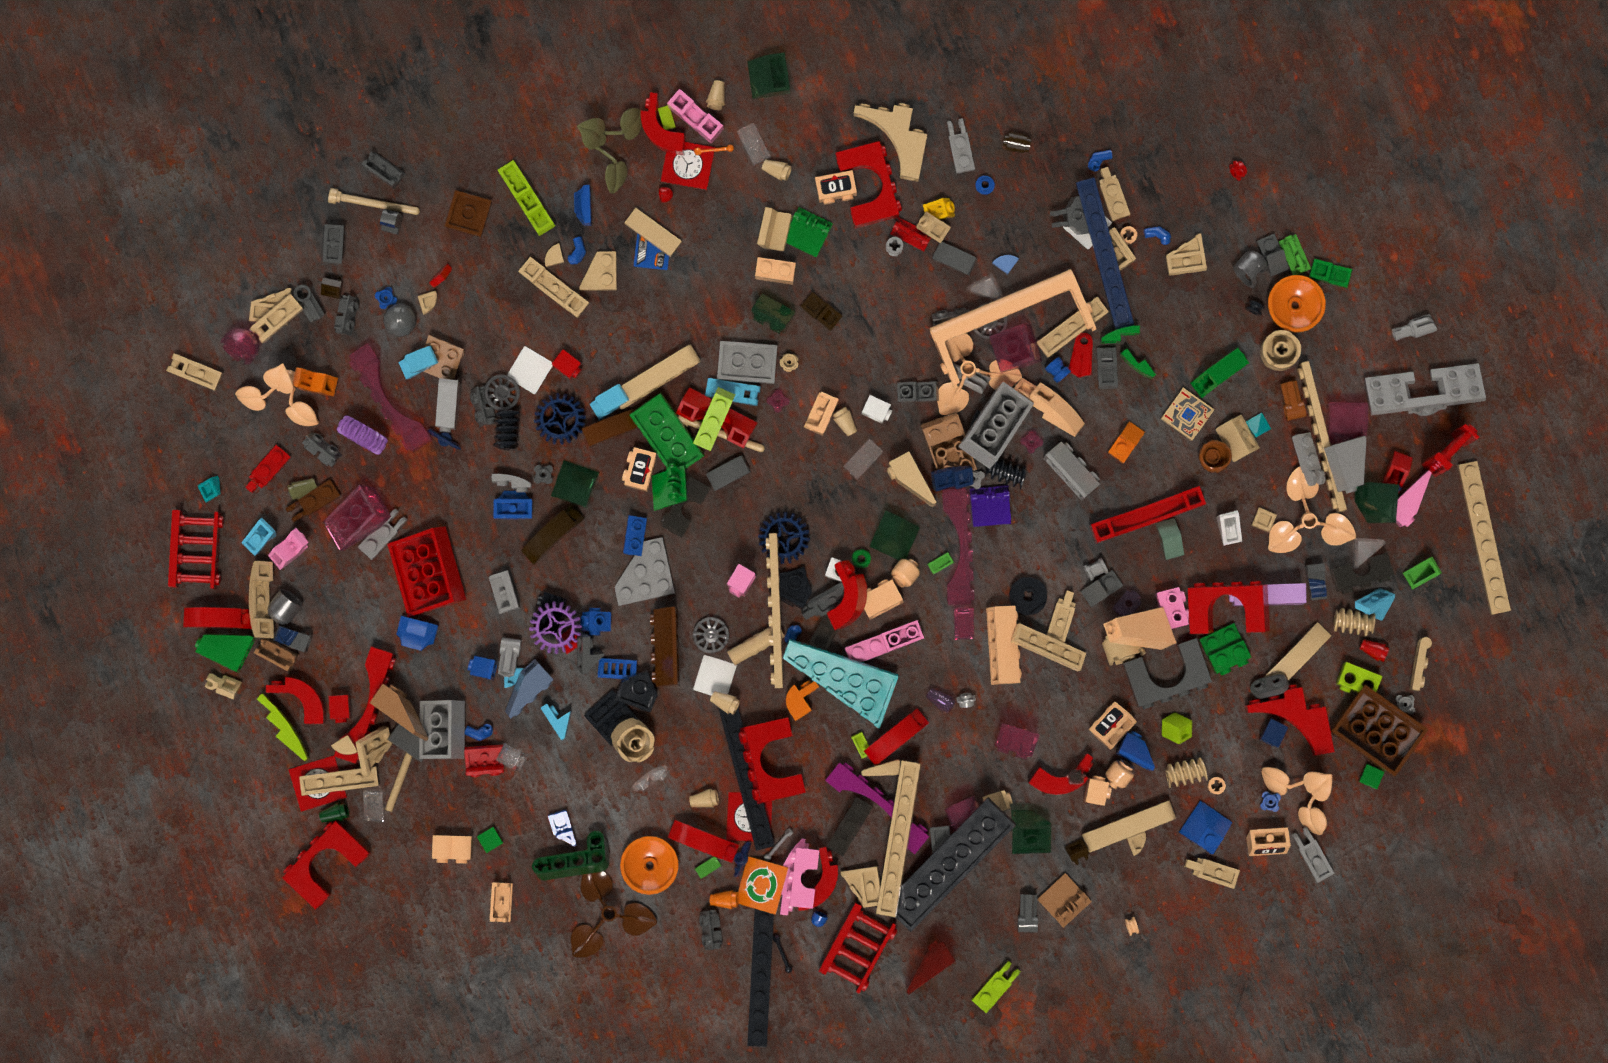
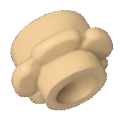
(789, 357)

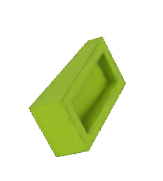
(666, 118)
(860, 743)

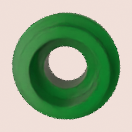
(861, 564)

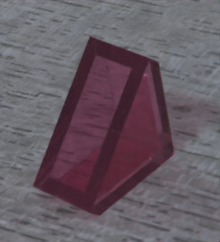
(963, 623)

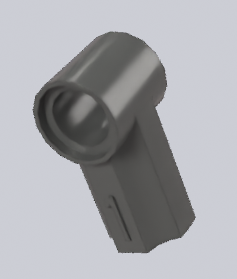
(309, 304)
(1028, 914)

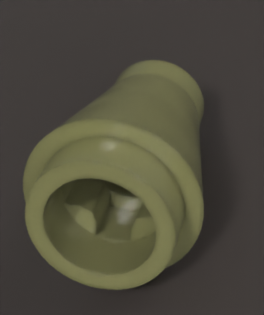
(301, 488)

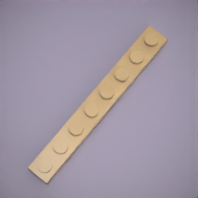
(1319, 429)
(1484, 538)
(775, 619)
(898, 838)

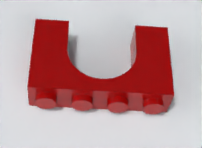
(885, 205)
(1252, 596)
(754, 740)
(300, 874)

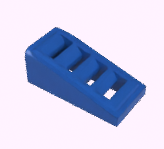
(633, 670)

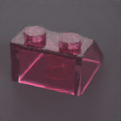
(1015, 348)
(1346, 421)
(1016, 740)

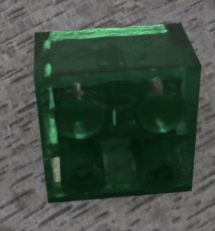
(768, 76)
(772, 313)

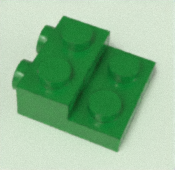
(1225, 649)

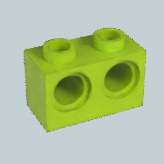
(1359, 675)

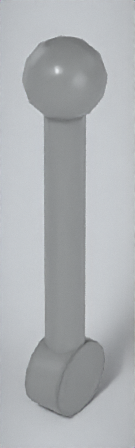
(788, 833)

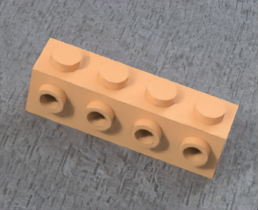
(1003, 653)

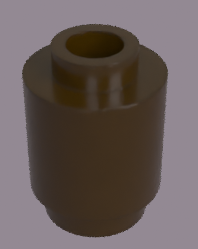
(1017, 142)

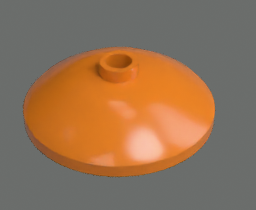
(1304, 293)
(638, 875)

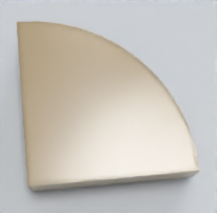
(554, 256)
(428, 301)
(345, 746)
(1137, 842)

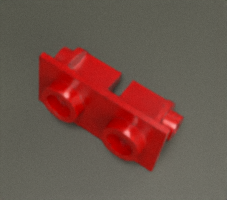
(910, 234)

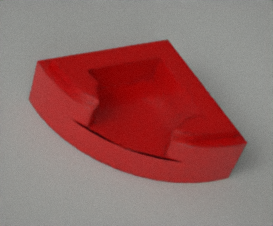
(441, 275)

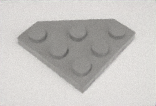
(646, 575)

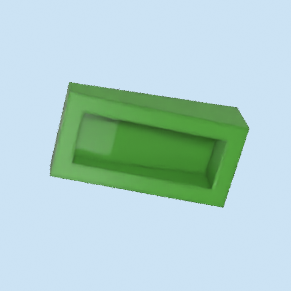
(941, 563)
(707, 867)

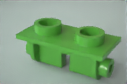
(1294, 255)

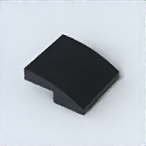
(608, 715)

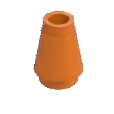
(725, 899)

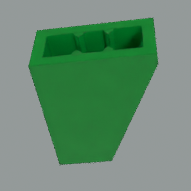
(1219, 372)
(225, 649)

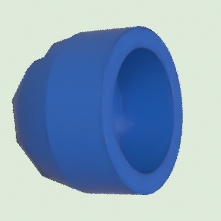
(819, 918)

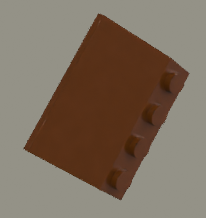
(666, 647)
(1378, 731)

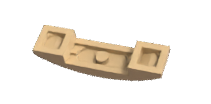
(553, 287)
(259, 599)
(1301, 652)

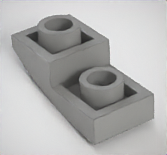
(517, 483)

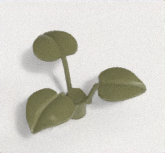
(594, 136)

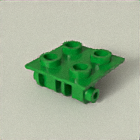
(808, 232)
(669, 487)

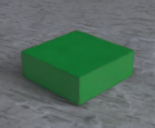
(1371, 776)
(490, 839)

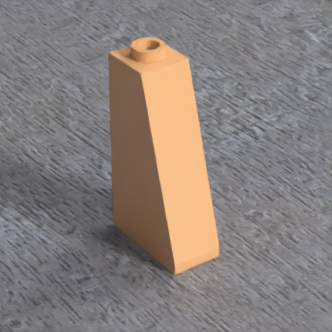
(1142, 629)

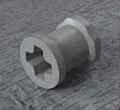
(890, 242)
(1095, 569)

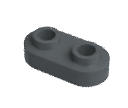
(1269, 686)

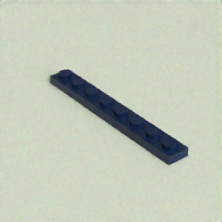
(1104, 253)

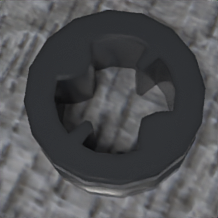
(1255, 308)

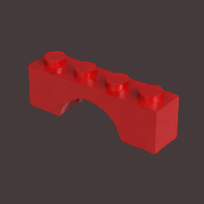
(736, 426)

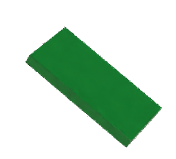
(666, 433)

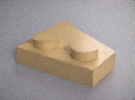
(1187, 258)
(601, 273)
(262, 306)
(372, 748)
(864, 884)

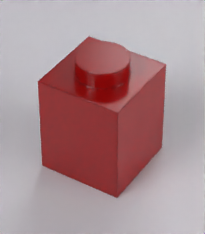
(567, 365)
(340, 708)

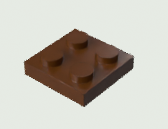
(468, 214)

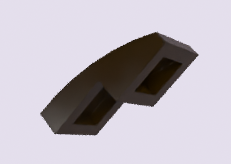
(821, 311)

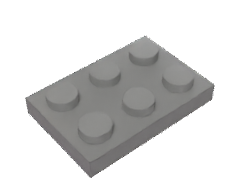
(747, 362)

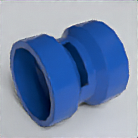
(1058, 370)

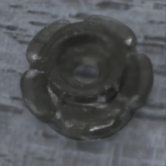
(1076, 777)

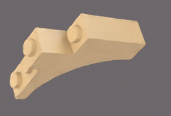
(896, 125)

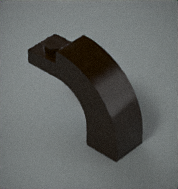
(552, 534)

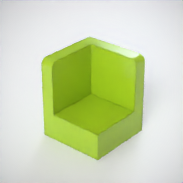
(1177, 728)

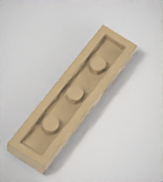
(1069, 329)
(1048, 647)
(337, 781)

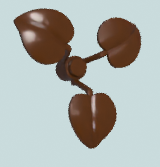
(636, 916)

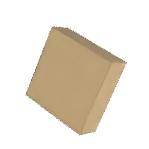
(1264, 520)

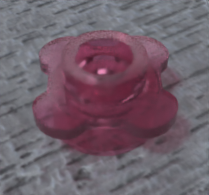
(778, 396)
(1031, 447)

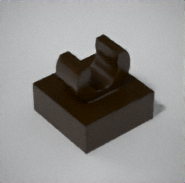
(331, 287)
(1076, 851)

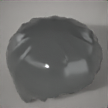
(399, 320)

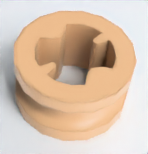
(1131, 229)
(1212, 781)
(1131, 926)

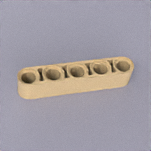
(660, 374)
(1129, 826)

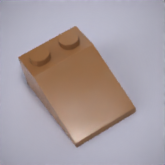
(397, 707)

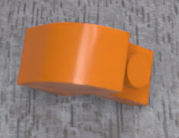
(314, 382)
(795, 699)

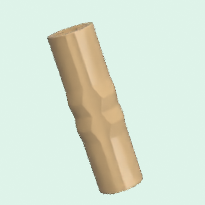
(751, 646)

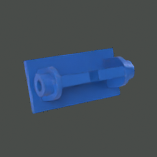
(634, 535)

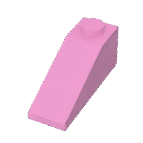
(1410, 501)

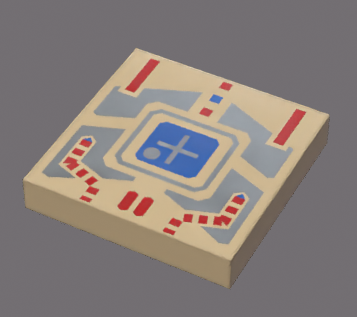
(1187, 414)

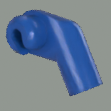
(1097, 158)
(1159, 232)
(579, 252)
(792, 633)
(481, 733)

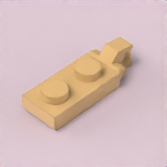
(1113, 195)
(1062, 617)
(1214, 872)

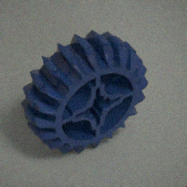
(551, 422)
(800, 533)

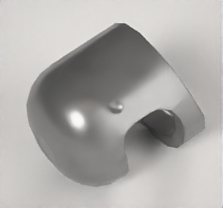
(1250, 264)
(282, 609)

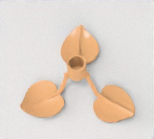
(282, 380)
(955, 400)
(1284, 537)
(1315, 782)

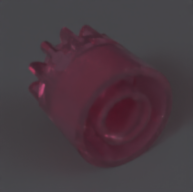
(961, 811)

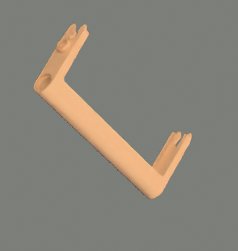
(1003, 307)

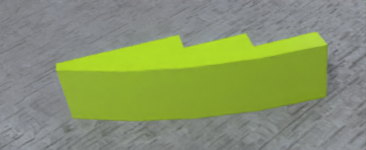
(526, 198)
(287, 732)

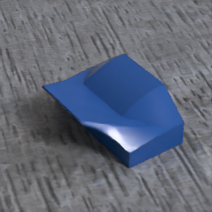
(582, 205)
(512, 506)
(416, 633)

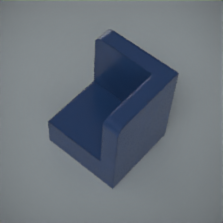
(1273, 733)

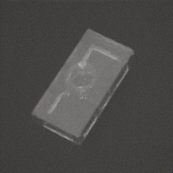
(753, 144)
(863, 459)

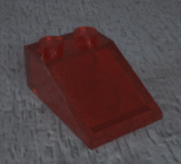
(932, 963)

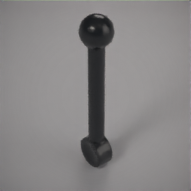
(776, 939)

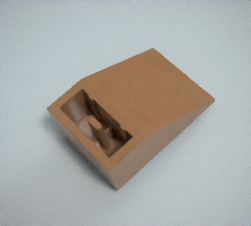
(943, 439)

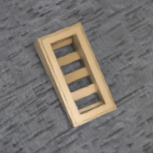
(884, 769)

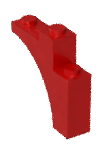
(1292, 708)

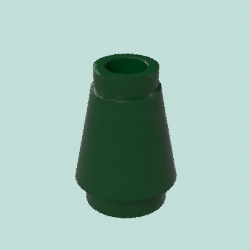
(334, 813)

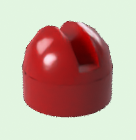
(665, 194)

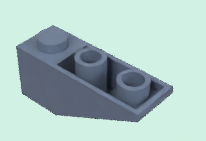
(529, 683)

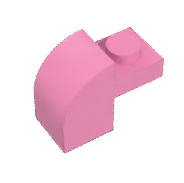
(289, 549)

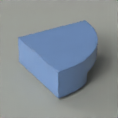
(1005, 263)

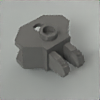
(1072, 217)

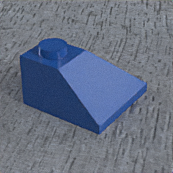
(1135, 750)
(1205, 827)

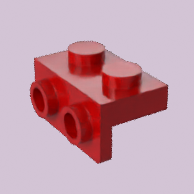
(482, 760)

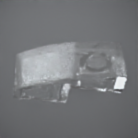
(655, 774)

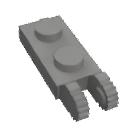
(960, 148)
(1308, 459)
(380, 538)
(1313, 857)

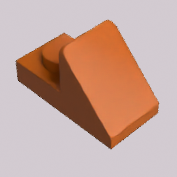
(1126, 442)

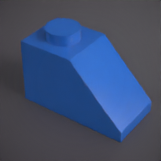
(483, 667)

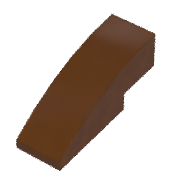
(609, 428)

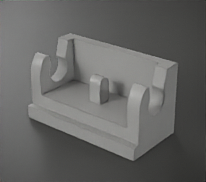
(504, 592)

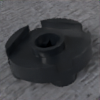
(1030, 585)

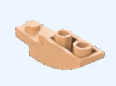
(1053, 406)

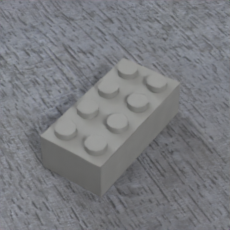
(996, 425)

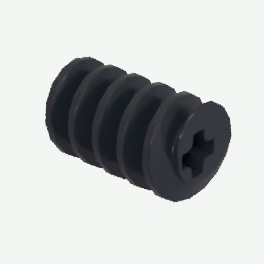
(506, 429)
(1008, 472)

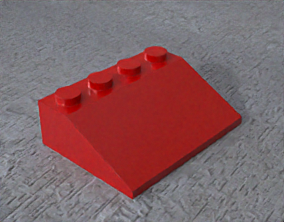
(426, 571)

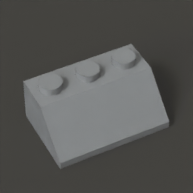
(1072, 470)
(445, 729)

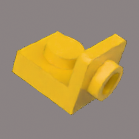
(940, 208)

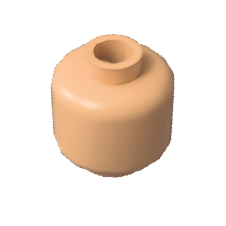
(905, 573)
(1119, 774)

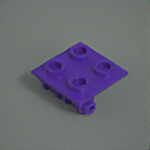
(990, 506)

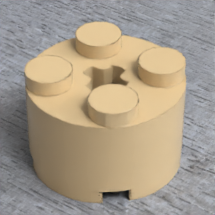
(1287, 342)
(1120, 652)
(626, 733)

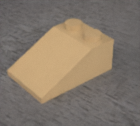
(908, 476)

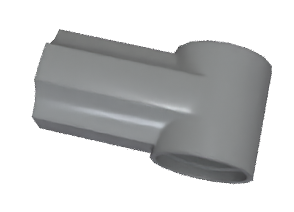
(509, 652)

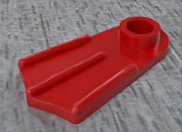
(1081, 357)

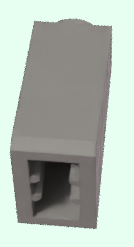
(447, 404)
(1347, 463)

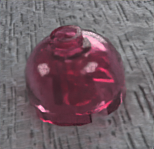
(241, 344)

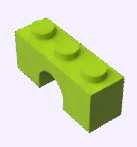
(714, 418)

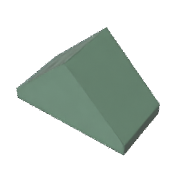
(1170, 538)

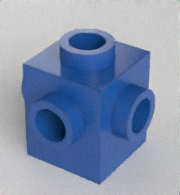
(595, 621)

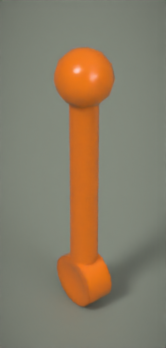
(730, 148)

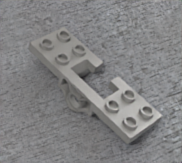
(1454, 384)

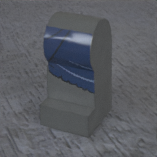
(391, 221)
(1316, 581)
(292, 639)

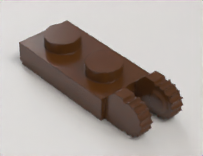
(314, 500)

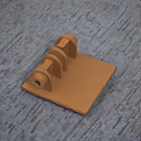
(447, 357)
(1064, 900)

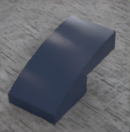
(952, 477)

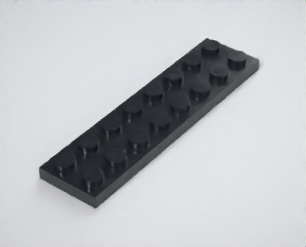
(952, 862)

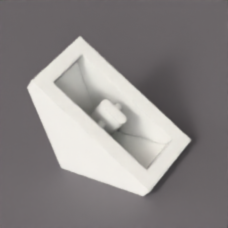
(1229, 527)

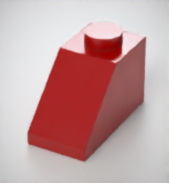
(1397, 469)

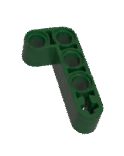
(547, 867)

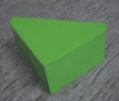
(1422, 572)

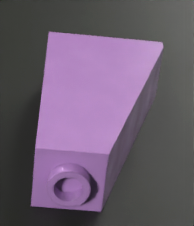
(1281, 595)

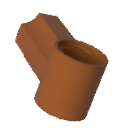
(1293, 405)

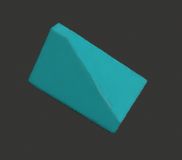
(1258, 425)
(210, 488)

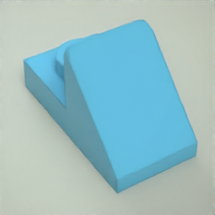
(418, 362)
(609, 401)
(258, 537)
(1376, 602)
(560, 725)

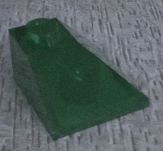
(575, 484)
(1377, 502)
(894, 536)
(1031, 833)

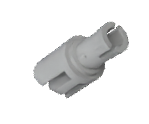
(1415, 328)
(976, 383)

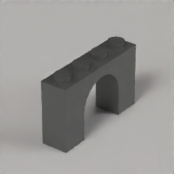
(1194, 676)

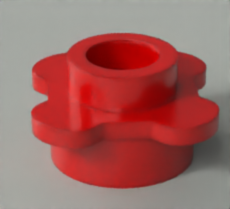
(1238, 170)

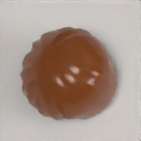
(1215, 456)

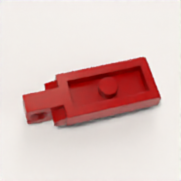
(268, 468)

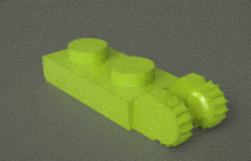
(994, 988)

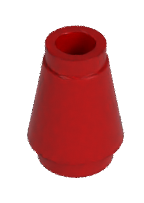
(1374, 649)

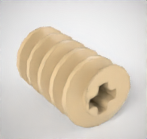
(1355, 621)
(1185, 772)

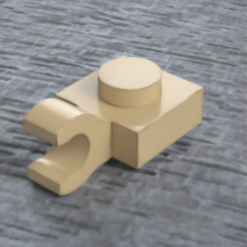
(225, 686)

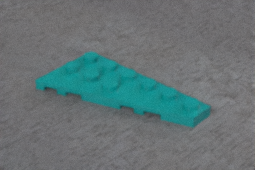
(851, 681)

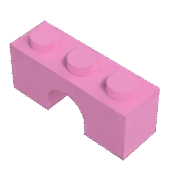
(696, 118)
(741, 581)
(800, 895)

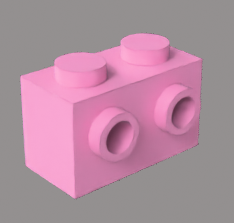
(1173, 604)

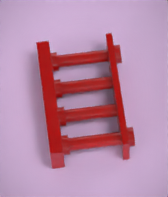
(1440, 462)
(177, 558)
(848, 932)

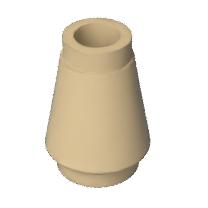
(716, 96)
(777, 169)
(845, 421)
(725, 702)
(705, 799)

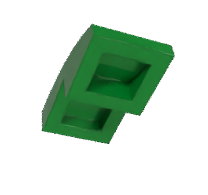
(1331, 273)
(1115, 336)
(1142, 368)

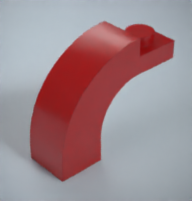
(664, 140)
(854, 596)
(217, 618)
(313, 705)
(896, 737)
(1059, 785)
(703, 841)
(828, 880)

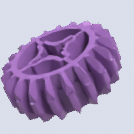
(362, 435)
(549, 612)

